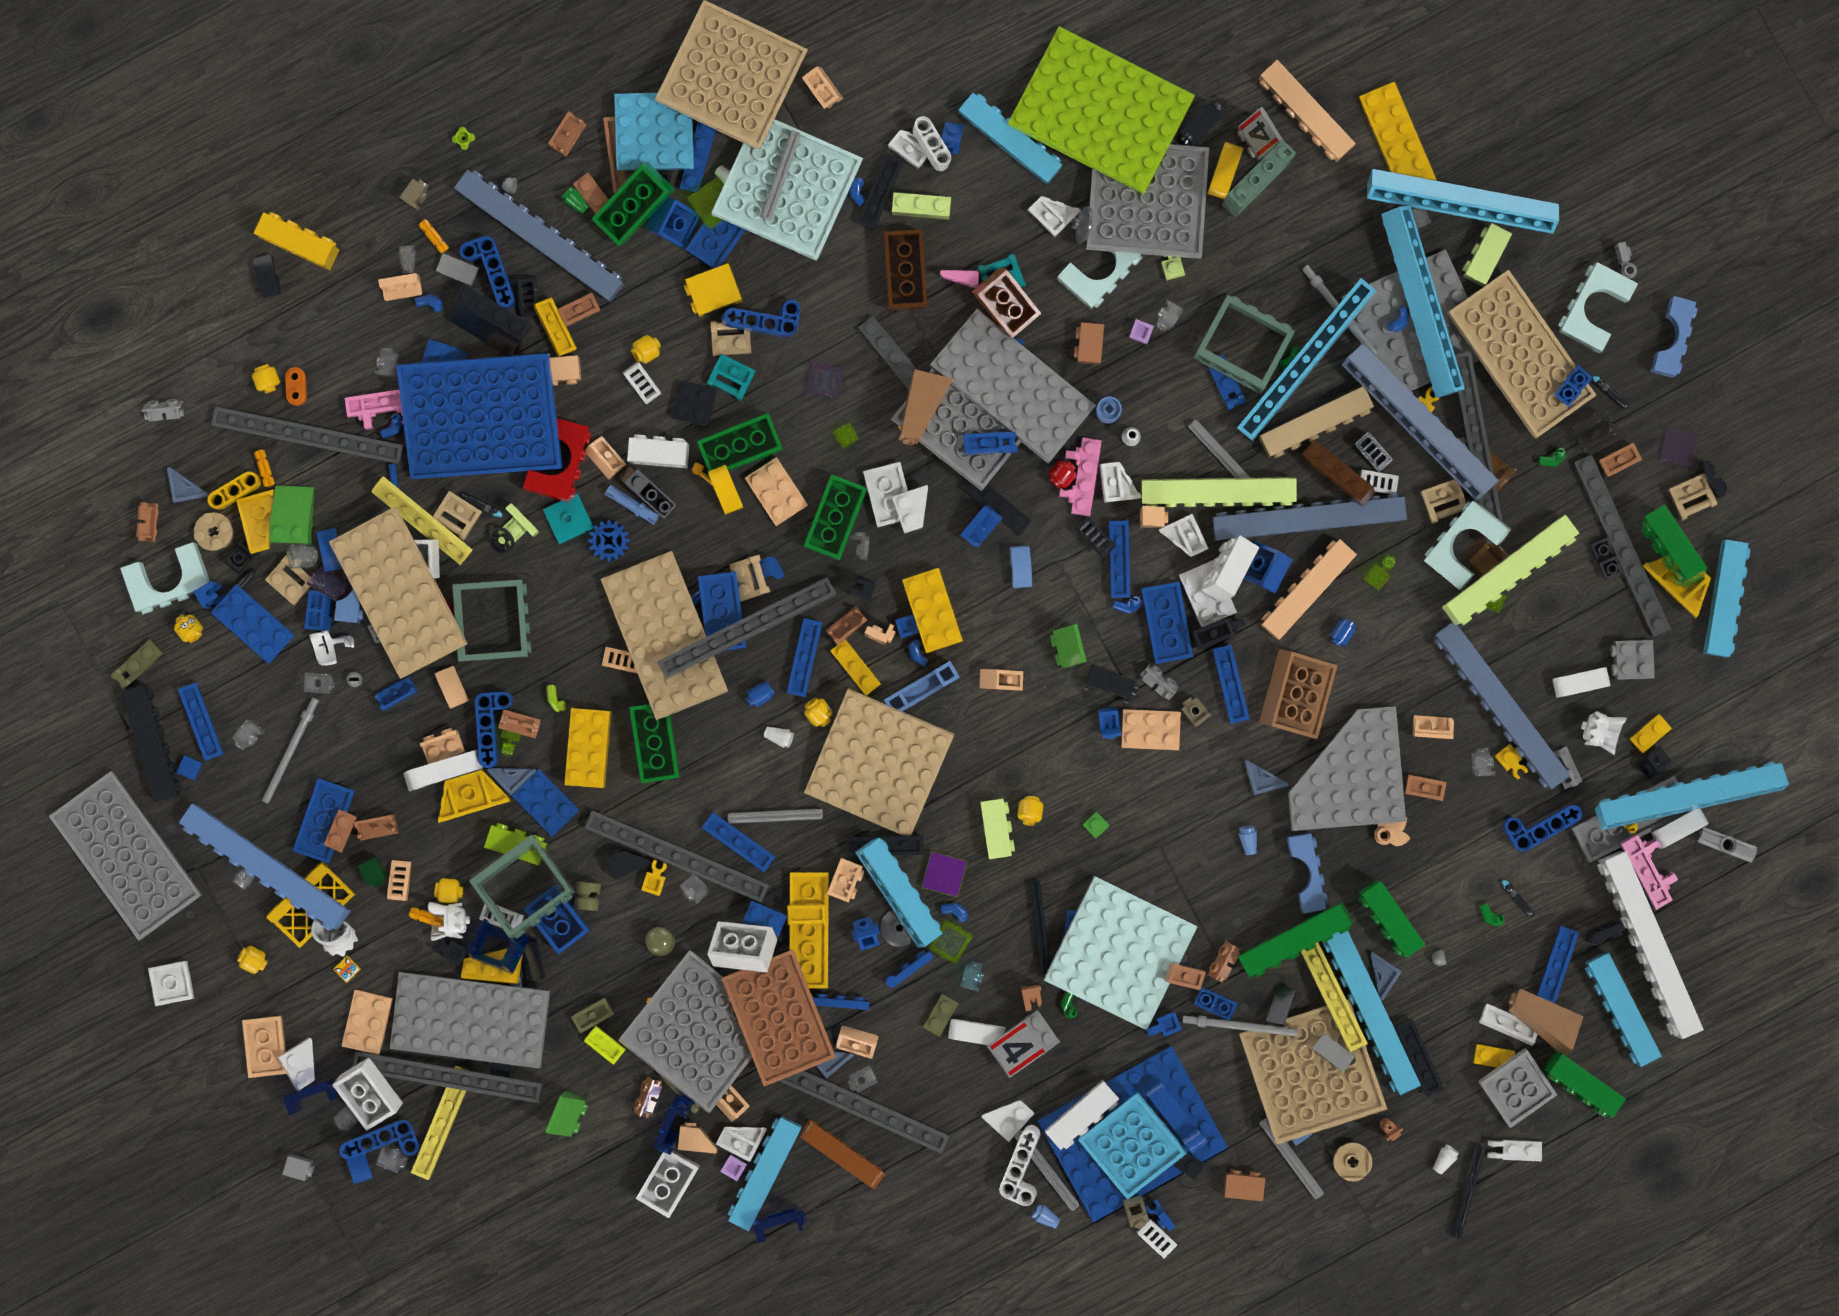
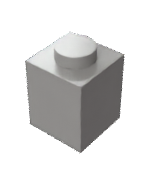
(298, 1167)

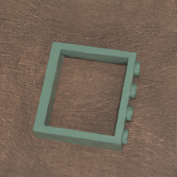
(1258, 178)
(1231, 370)
(522, 607)
(503, 862)

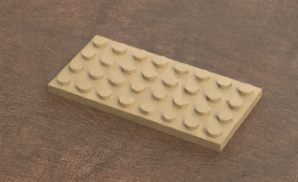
(1518, 352)
(398, 592)
(656, 622)

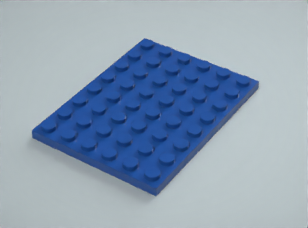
(479, 416)
(1090, 1181)

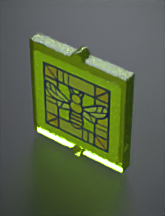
(952, 942)

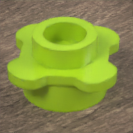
(463, 133)

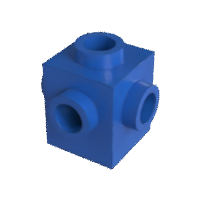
(865, 929)

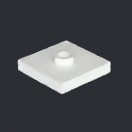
(171, 983)

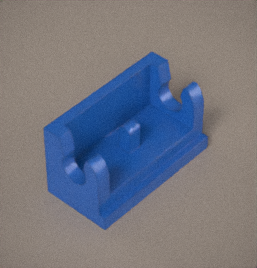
(981, 526)
(207, 596)
(318, 611)
(396, 693)

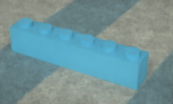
(1015, 143)
(1726, 598)
(899, 892)
(1623, 1009)
(767, 1168)

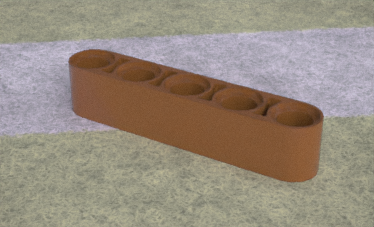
(842, 1154)

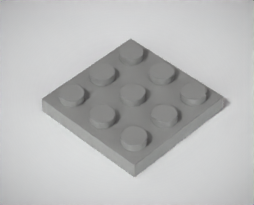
(1517, 1088)

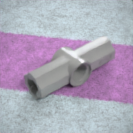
(1737, 848)

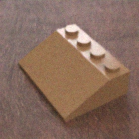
(1298, 693)

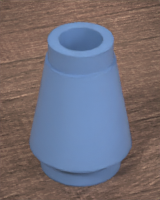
(1248, 838)
(1044, 1216)

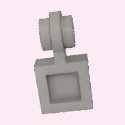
(1623, 255)

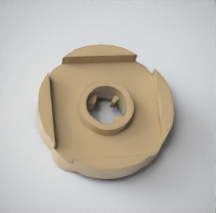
(219, 541)
(1344, 1169)

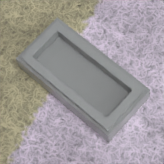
(457, 269)
(1333, 1052)

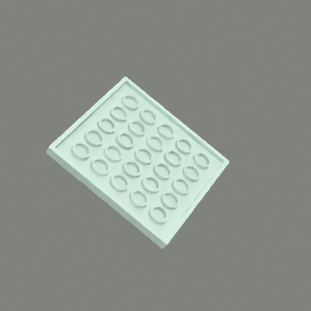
(808, 200)
(1119, 952)

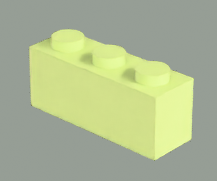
(921, 206)
(1486, 254)
(997, 828)

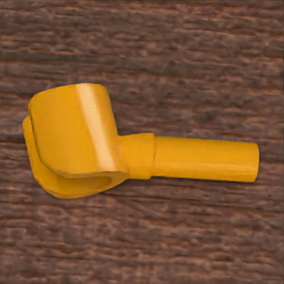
(697, 469)

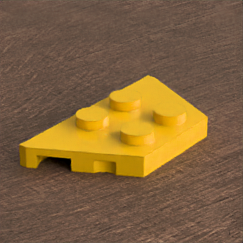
(1690, 597)
(469, 794)

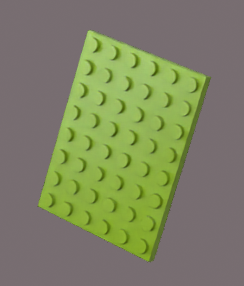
(1101, 110)

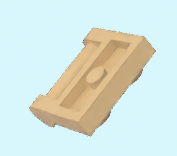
(730, 343)
(1690, 490)
(1442, 494)
(459, 509)
(745, 578)
(286, 584)

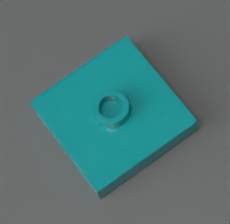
(568, 519)

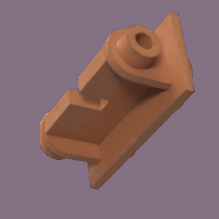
(147, 531)
(519, 724)
(1219, 968)
(643, 1104)
(1391, 1130)

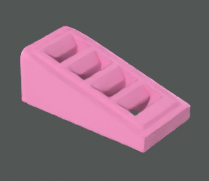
(967, 278)

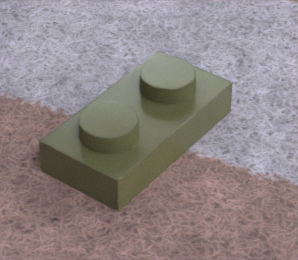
(592, 1015)
(940, 1015)

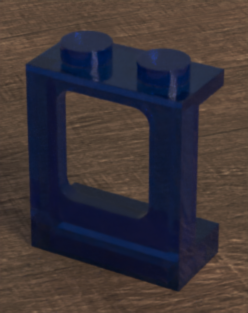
(512, 955)
(293, 1102)
(667, 1139)
(761, 1224)

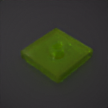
(705, 200)

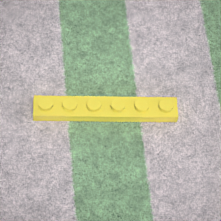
(421, 520)
(1334, 998)
(438, 1131)

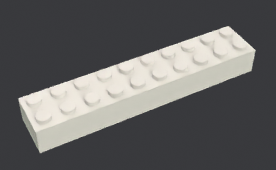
(1650, 944)

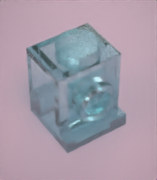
(972, 976)

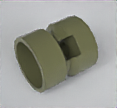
(587, 895)

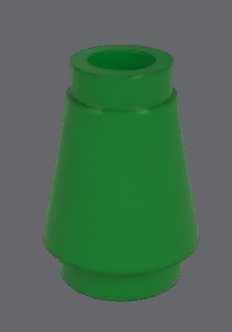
(575, 200)

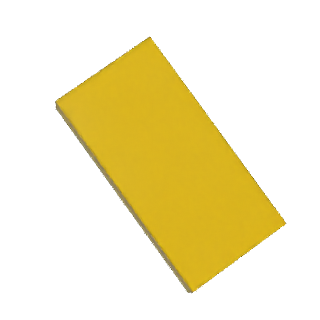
(807, 914)

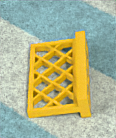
(284, 905)

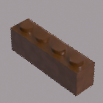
(1338, 473)

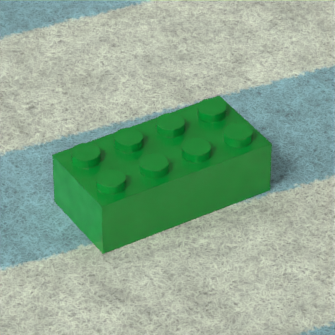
(633, 204)
(741, 444)
(835, 517)
(1673, 547)
(654, 745)
(1391, 919)
(1579, 1081)

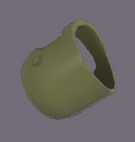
(660, 941)

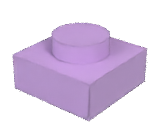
(1141, 331)
(733, 1167)

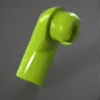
(552, 699)

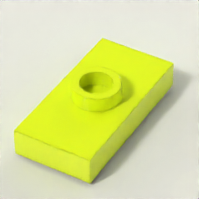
(604, 1045)

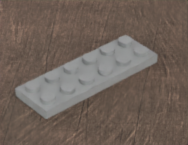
(1600, 842)

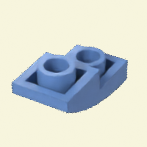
(1021, 566)

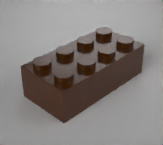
(905, 270)

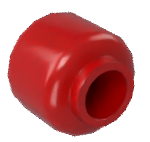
(1062, 474)

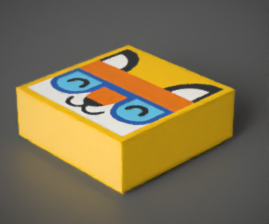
(347, 969)

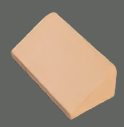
(605, 457)
(451, 687)
(857, 1042)

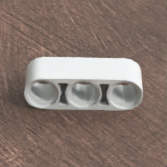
(931, 135)
(1581, 682)
(1679, 828)
(974, 1031)

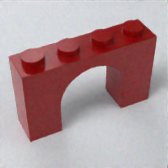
(562, 485)

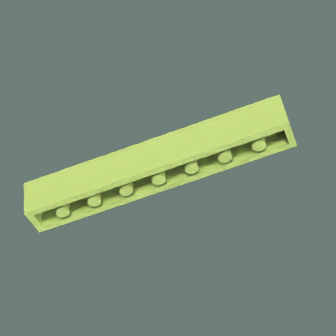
(1219, 491)
(1511, 569)

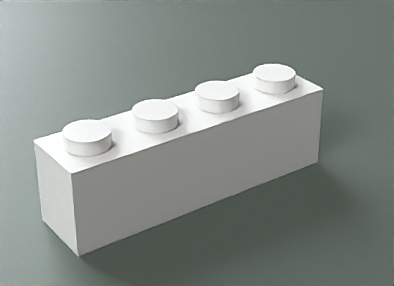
(1081, 1115)

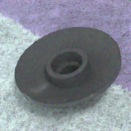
(1082, 224)
(889, 931)

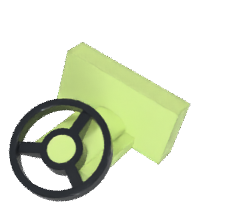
(512, 530)

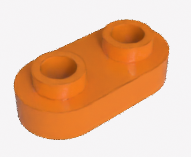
(294, 386)

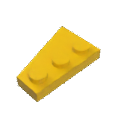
(255, 517)
(481, 972)

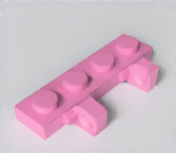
(369, 405)
(1083, 491)
(1653, 883)

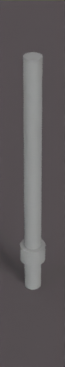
(1317, 282)
(306, 716)
(1203, 1021)

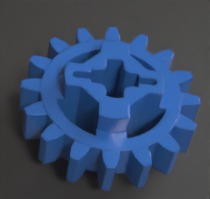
(602, 547)

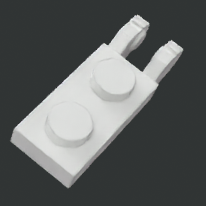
(1517, 1150)

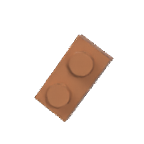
(591, 192)
(579, 309)
(1620, 460)
(1425, 787)
(340, 830)
(1185, 976)

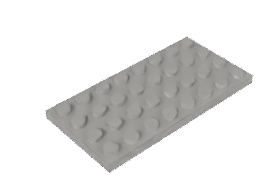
(1012, 386)
(125, 855)
(470, 1020)

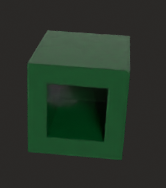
(373, 872)

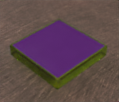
(944, 874)

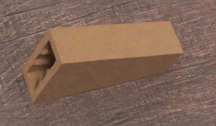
(922, 401)
(1548, 1020)

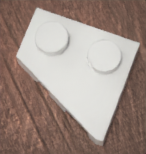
(908, 148)
(1053, 214)
(1116, 484)
(911, 508)
(1186, 535)
(299, 1064)
(1009, 1118)
(741, 1140)

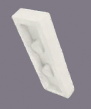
(1507, 1024)

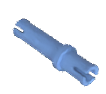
(628, 502)

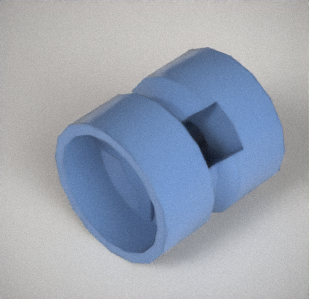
(1108, 410)

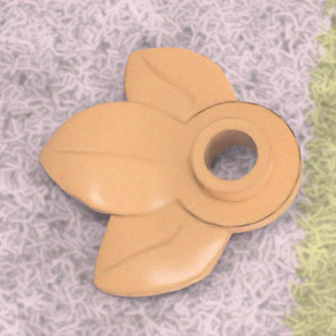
(1394, 833)

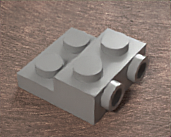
(1632, 659)

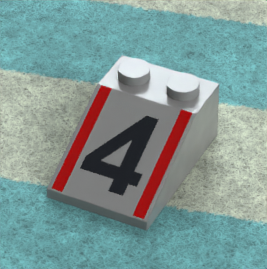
(1259, 134)
(1023, 1043)

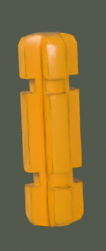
(433, 236)
(264, 468)
(426, 917)

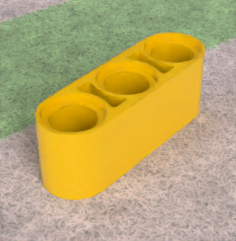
(1225, 170)
(725, 489)
(225, 491)

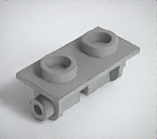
(170, 407)
(1153, 675)
(1567, 761)

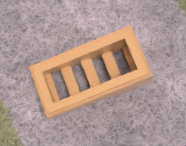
(620, 666)
(390, 895)

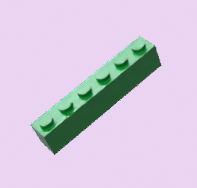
(1295, 940)

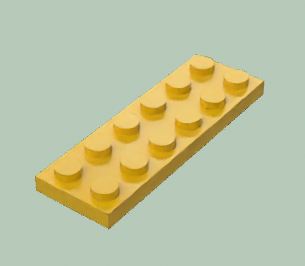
(1395, 132)
(810, 940)

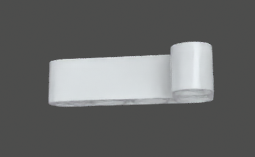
(442, 770)
(1022, 1163)

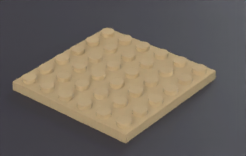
(731, 75)
(879, 763)
(1302, 1088)

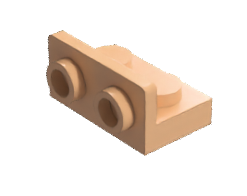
(401, 286)
(876, 634)
(443, 746)
(845, 880)

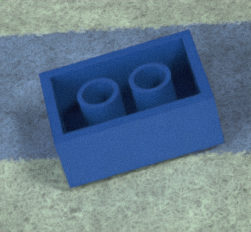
(563, 925)

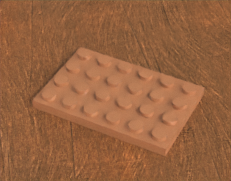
(779, 1019)

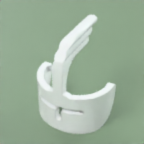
(322, 656)

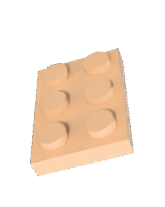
(776, 491)
(1150, 729)
(367, 1022)
(263, 1045)

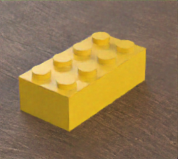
(294, 240)
(932, 610)
(588, 748)

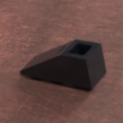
(647, 491)

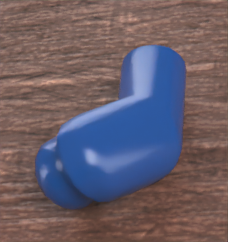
(854, 191)
(430, 300)
(1401, 321)
(395, 426)
(1129, 606)
(914, 653)
(955, 908)

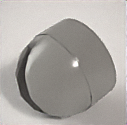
(509, 185)
(354, 675)
(1439, 958)

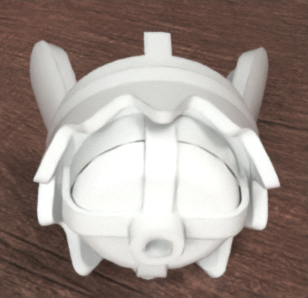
(1602, 731)
(454, 920)
(334, 940)

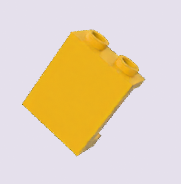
(712, 290)

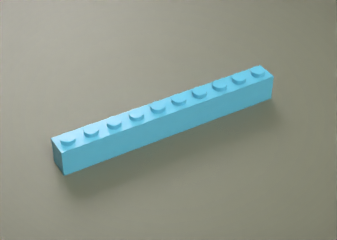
(1462, 201)
(1422, 301)
(1306, 359)
(1691, 796)
(1372, 1013)

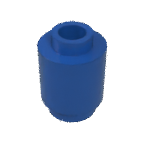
(1342, 632)
(759, 694)

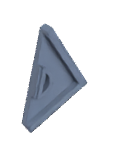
(182, 488)
(511, 779)
(1261, 780)
(1384, 974)
(829, 1067)

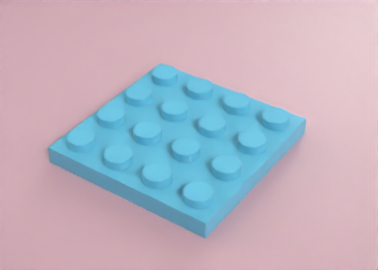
(651, 134)
(1132, 1145)

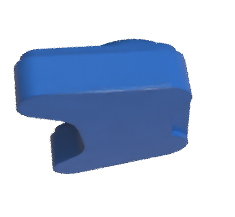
(769, 568)

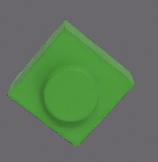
(1096, 825)

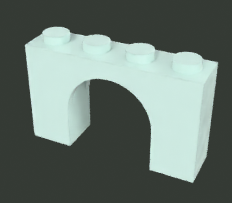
(1090, 290)
(1576, 324)
(1442, 556)
(146, 597)

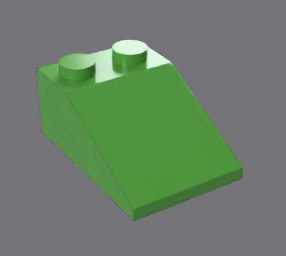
(292, 515)
(1068, 646)
(566, 1114)

